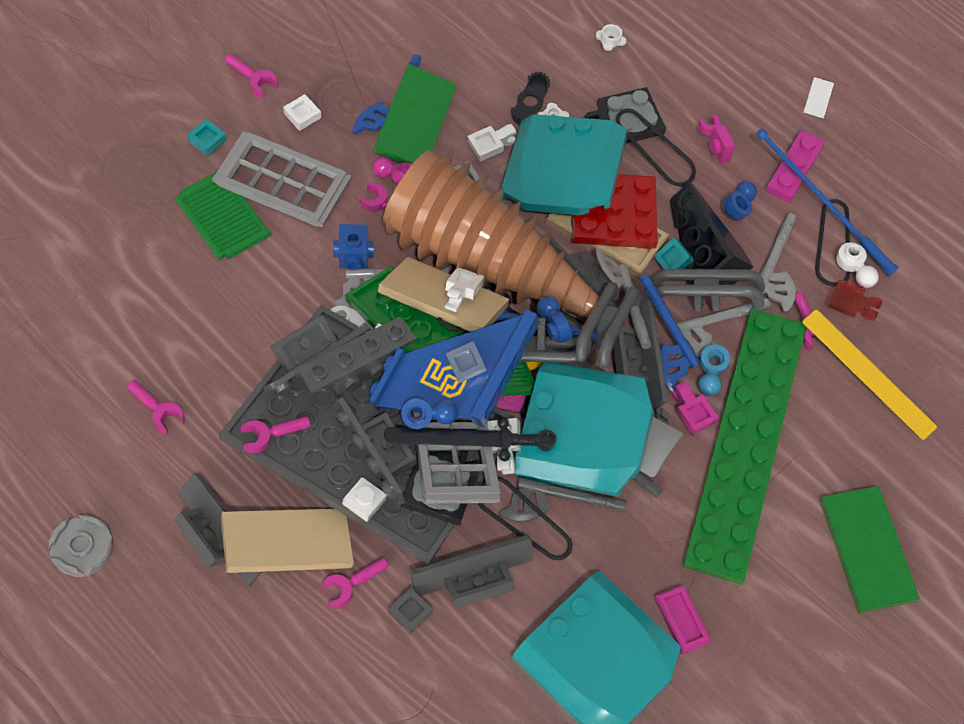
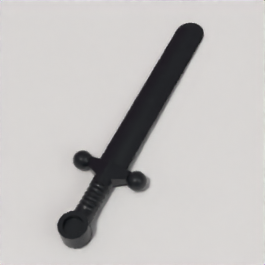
(504, 438)

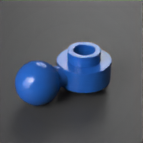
(739, 202)
(558, 327)
(444, 412)

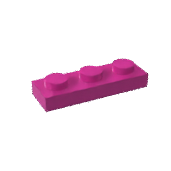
(803, 154)

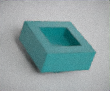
(206, 137)
(673, 255)

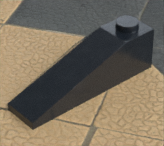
(705, 234)

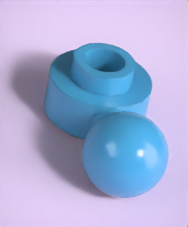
(710, 383)

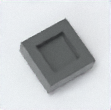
(410, 611)

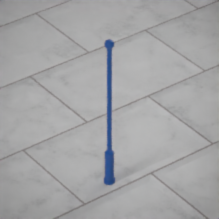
(888, 266)

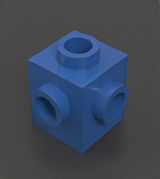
(353, 246)

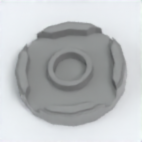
(80, 546)

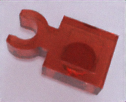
(850, 299)

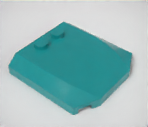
(564, 164)
(598, 426)
(599, 655)

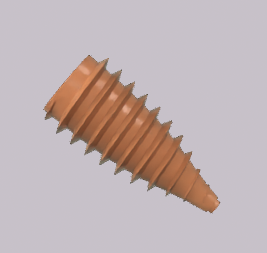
(480, 234)

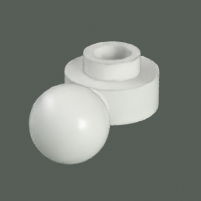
(865, 275)

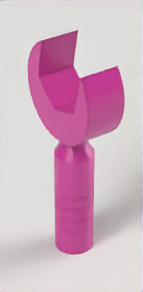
(257, 78)
(377, 203)
(805, 311)
(160, 411)
(264, 432)
(356, 579)

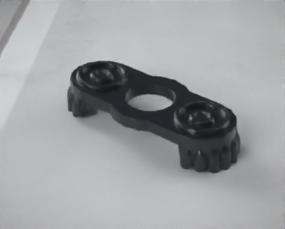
(537, 87)

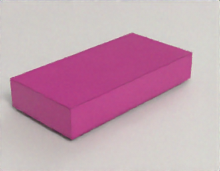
(682, 619)

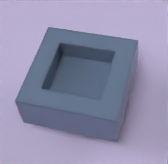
(466, 362)

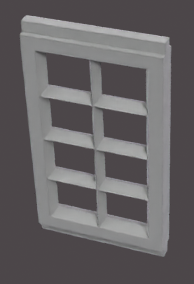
(328, 199)
(459, 493)

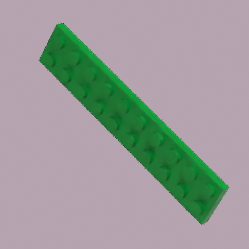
(745, 448)

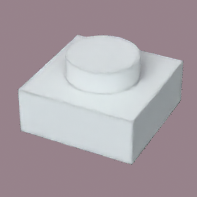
(302, 112)
(364, 499)

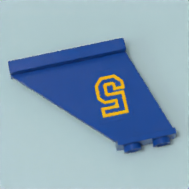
(430, 376)

